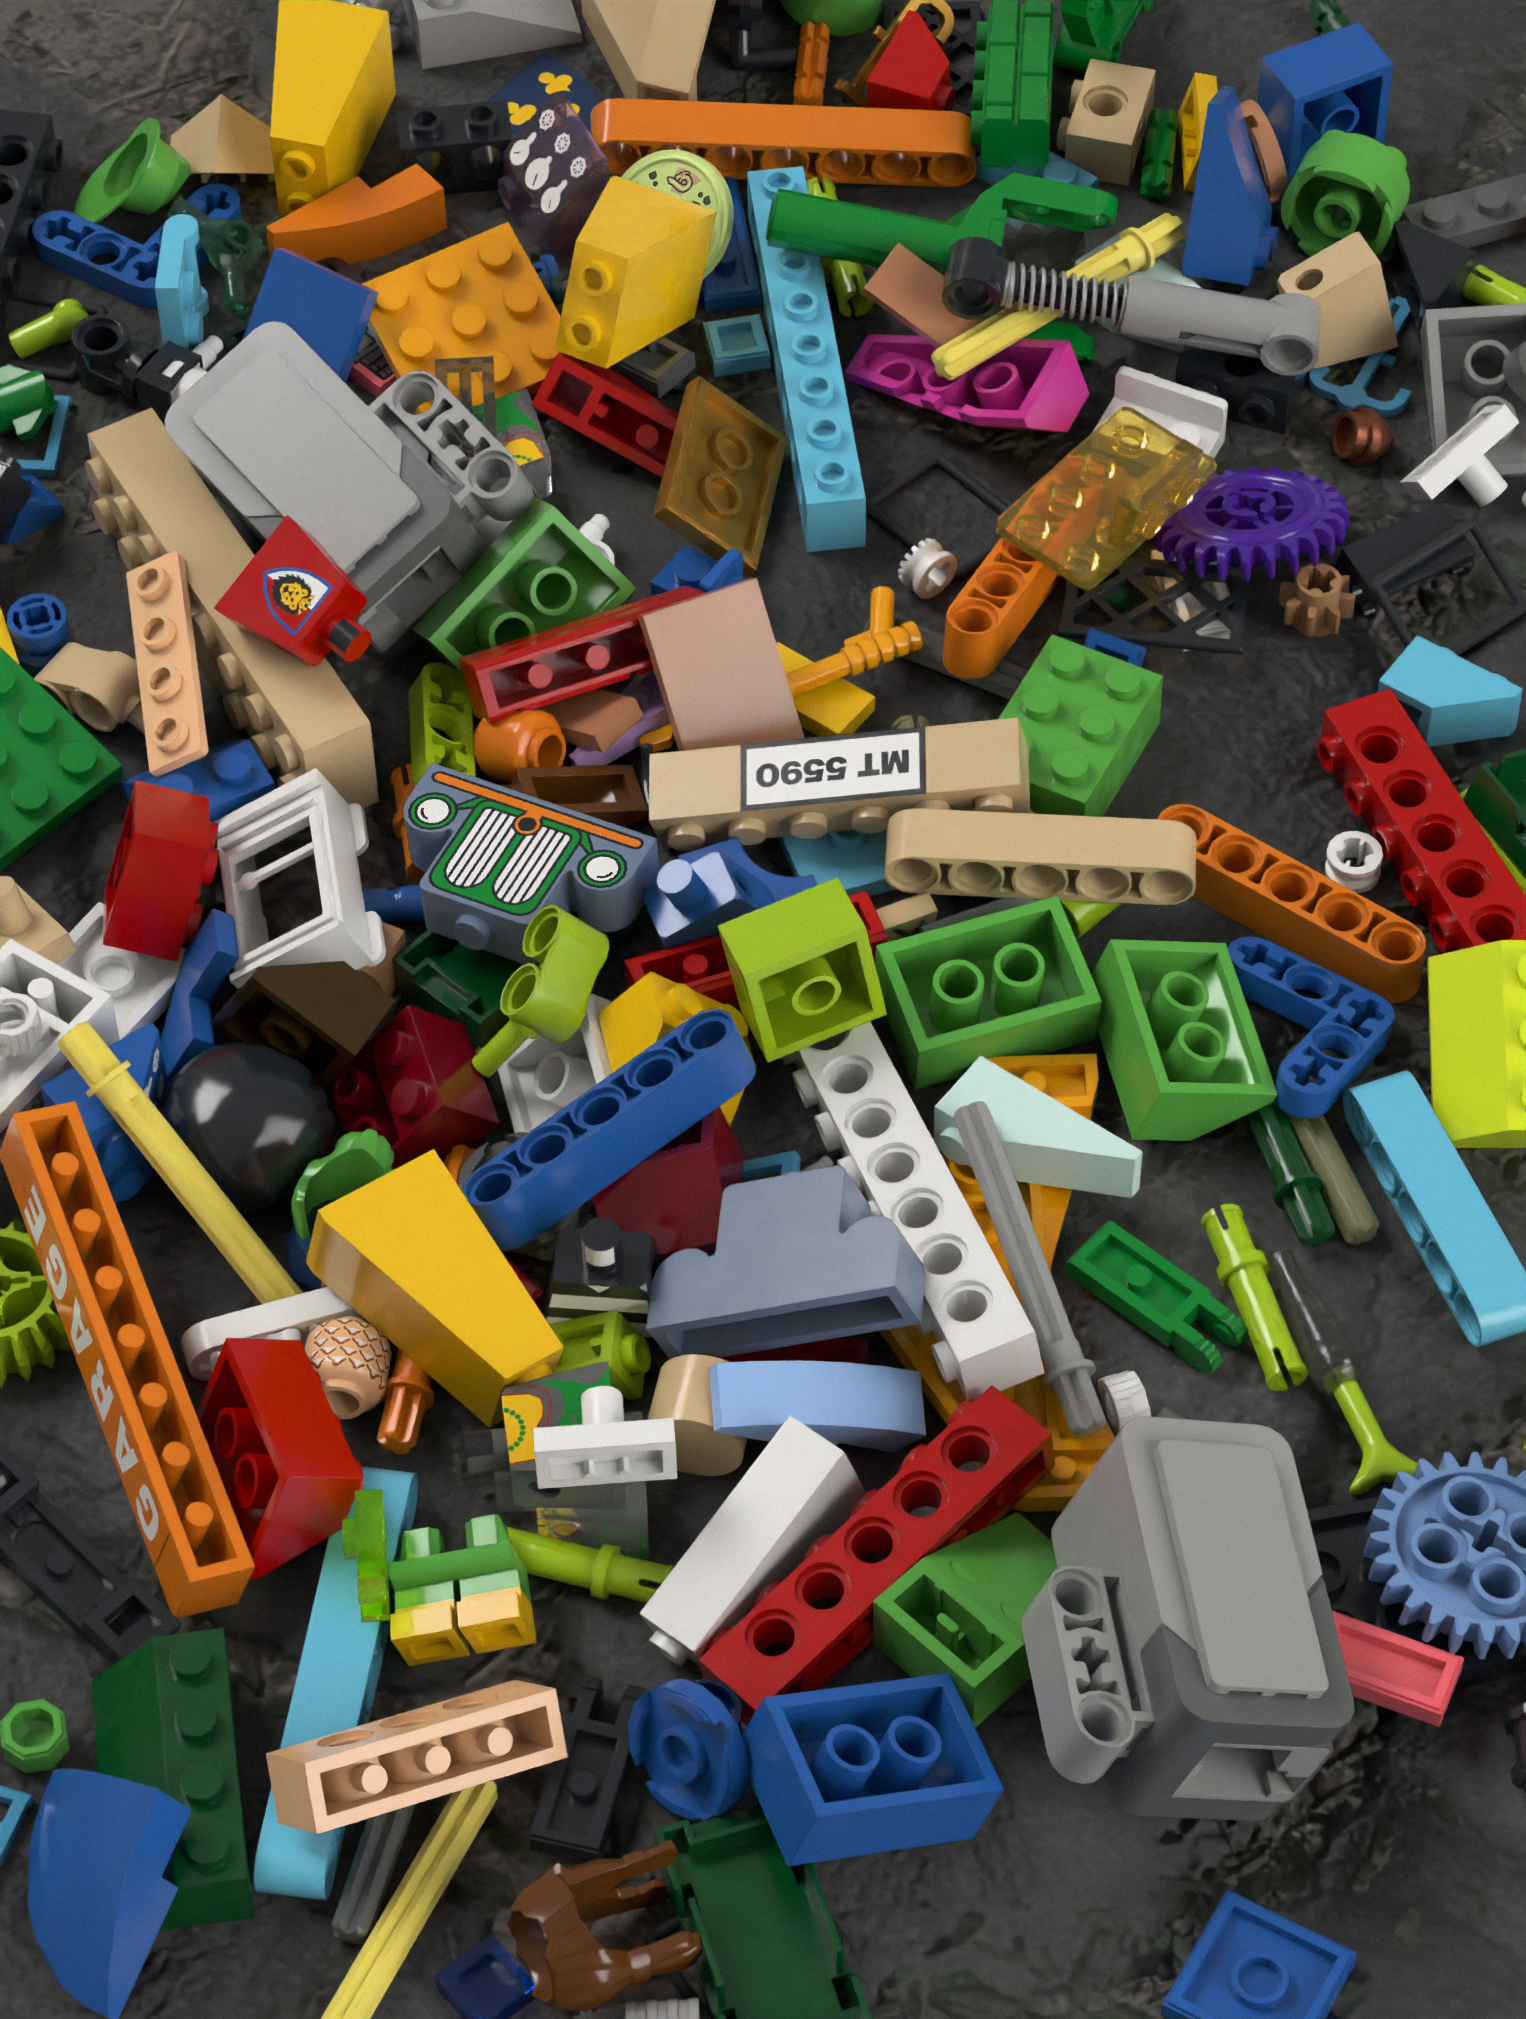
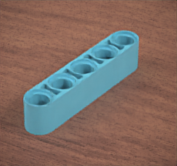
(1439, 1206)

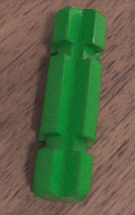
(1159, 154)

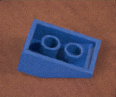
(1230, 206)

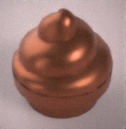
(1361, 436)

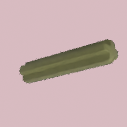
(1341, 1188)

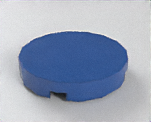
(689, 1749)

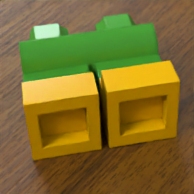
(459, 1595)

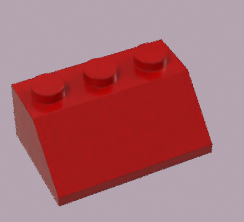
(277, 1449)

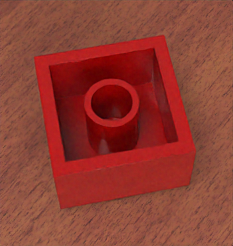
(159, 872)

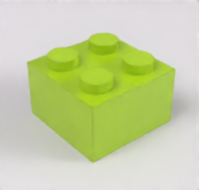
(802, 969)

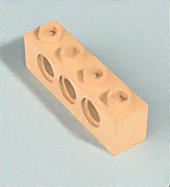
(416, 1756)

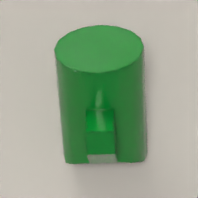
(24, 401)

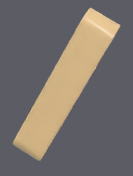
(1041, 856)

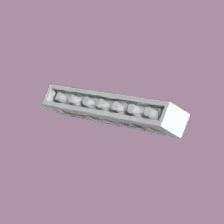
(903, 1177)

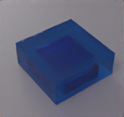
(485, 1983)

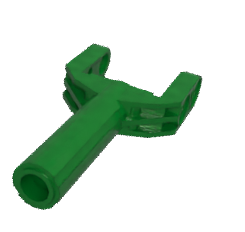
(870, 234)

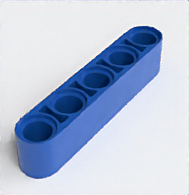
(610, 1129)

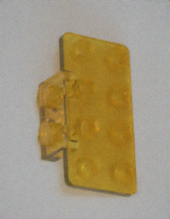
(1106, 497)

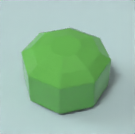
(34, 1736)

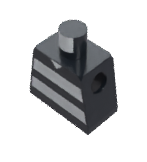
(602, 1272)

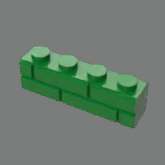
(1014, 84)

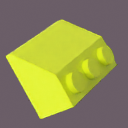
(1479, 1044)

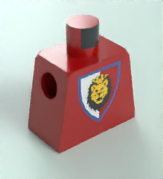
(298, 599)

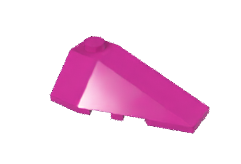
(1020, 388)

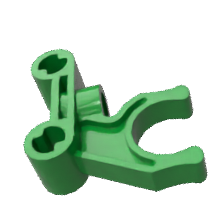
(1094, 31)

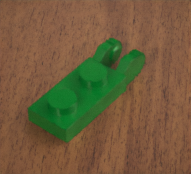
(1155, 1295)

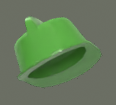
(135, 177)

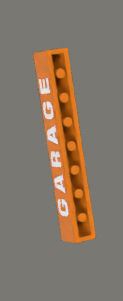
(126, 1361)

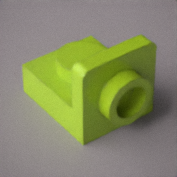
(605, 1339)

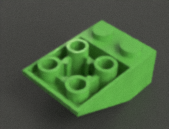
(966, 1610)

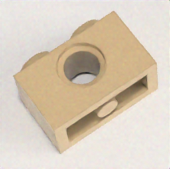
(1108, 120)

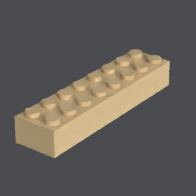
(292, 711)

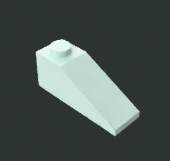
(1039, 1134)

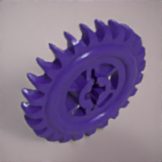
(1254, 521)

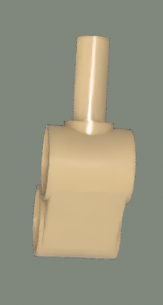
(95, 686)

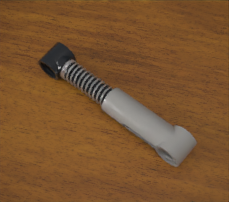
(1276, 330)

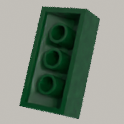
(173, 1726)

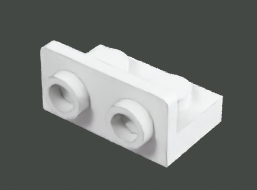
(1177, 408)

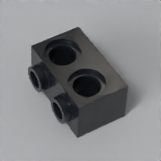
(457, 143)

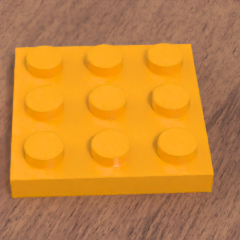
(466, 304)

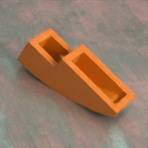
(362, 220)

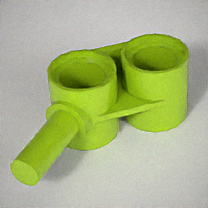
(547, 997)

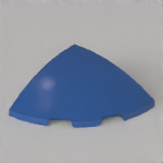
(100, 1881)

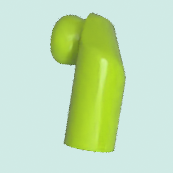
(49, 329)

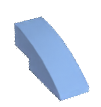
(837, 1400)

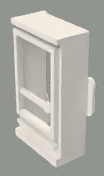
(338, 837)

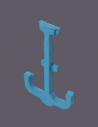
(1354, 394)

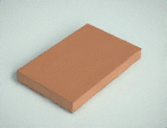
(720, 669)

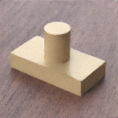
(30, 924)

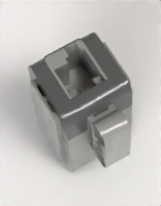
(294, 440)
(1188, 1627)

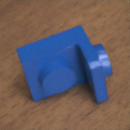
(698, 571)

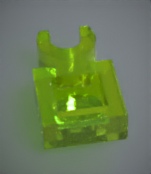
(367, 1541)

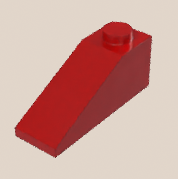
(608, 411)

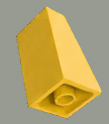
(327, 95)
(633, 272)
(434, 1284)

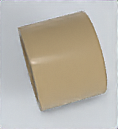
(686, 1396)

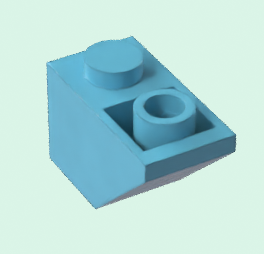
(1451, 696)

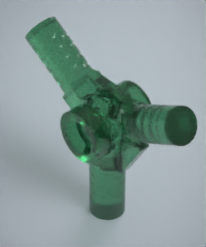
(231, 248)

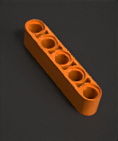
(994, 610)
(1302, 908)

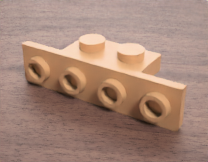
(167, 664)

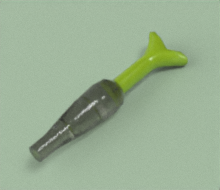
(1336, 1372)

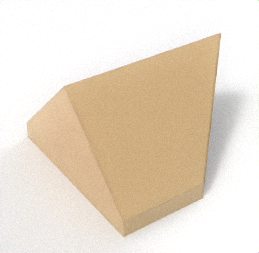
(225, 142)

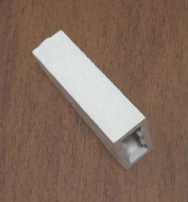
(757, 1536)

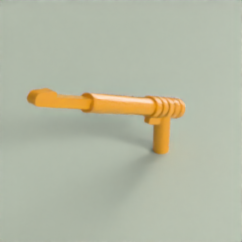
(859, 652)

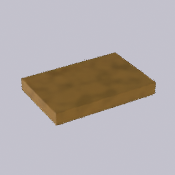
(720, 475)

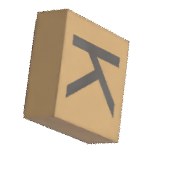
(905, 915)

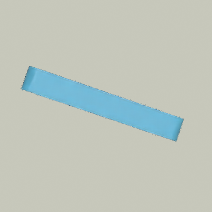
(333, 1691)

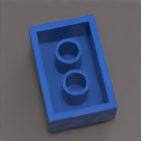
(869, 1769)

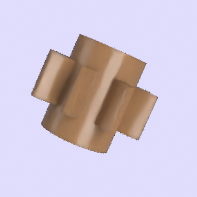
(1317, 600)

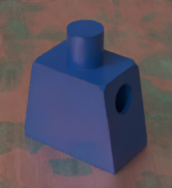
(700, 896)

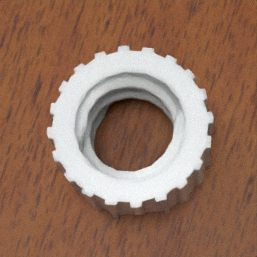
(22, 1038)
(1122, 1399)

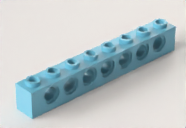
(808, 377)

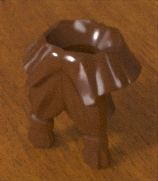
(562, 1955)

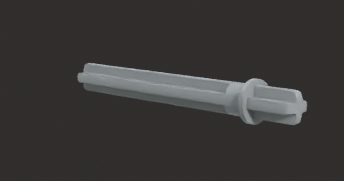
(1060, 1351)

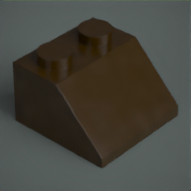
(307, 1012)

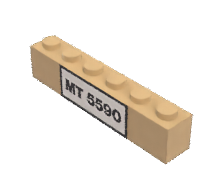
(835, 782)

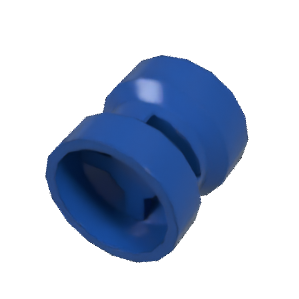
(38, 630)

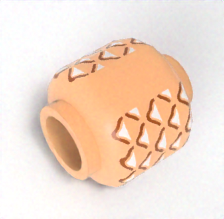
(351, 1364)

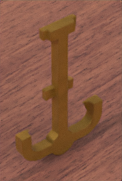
(853, 91)

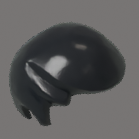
(250, 1121)

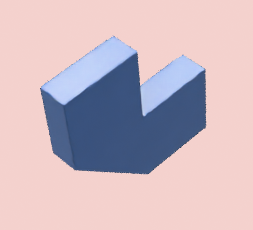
(201, 974)

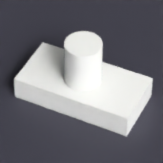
(1464, 459)
(604, 1446)

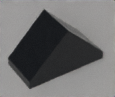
(1428, 270)

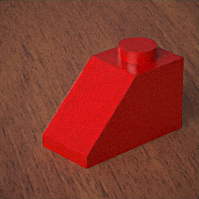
(911, 71)

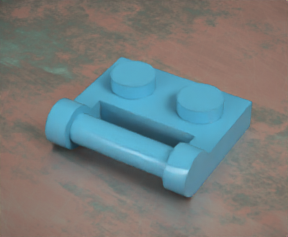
(177, 285)

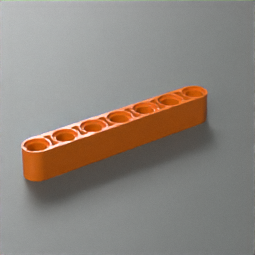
(828, 141)

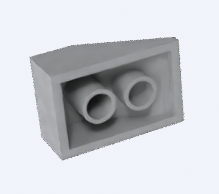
(483, 29)
(1465, 374)

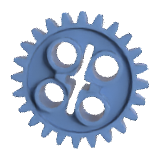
(1472, 1552)

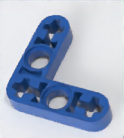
(135, 261)
(1343, 1004)

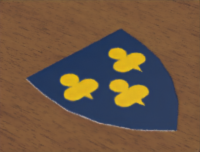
(536, 83)

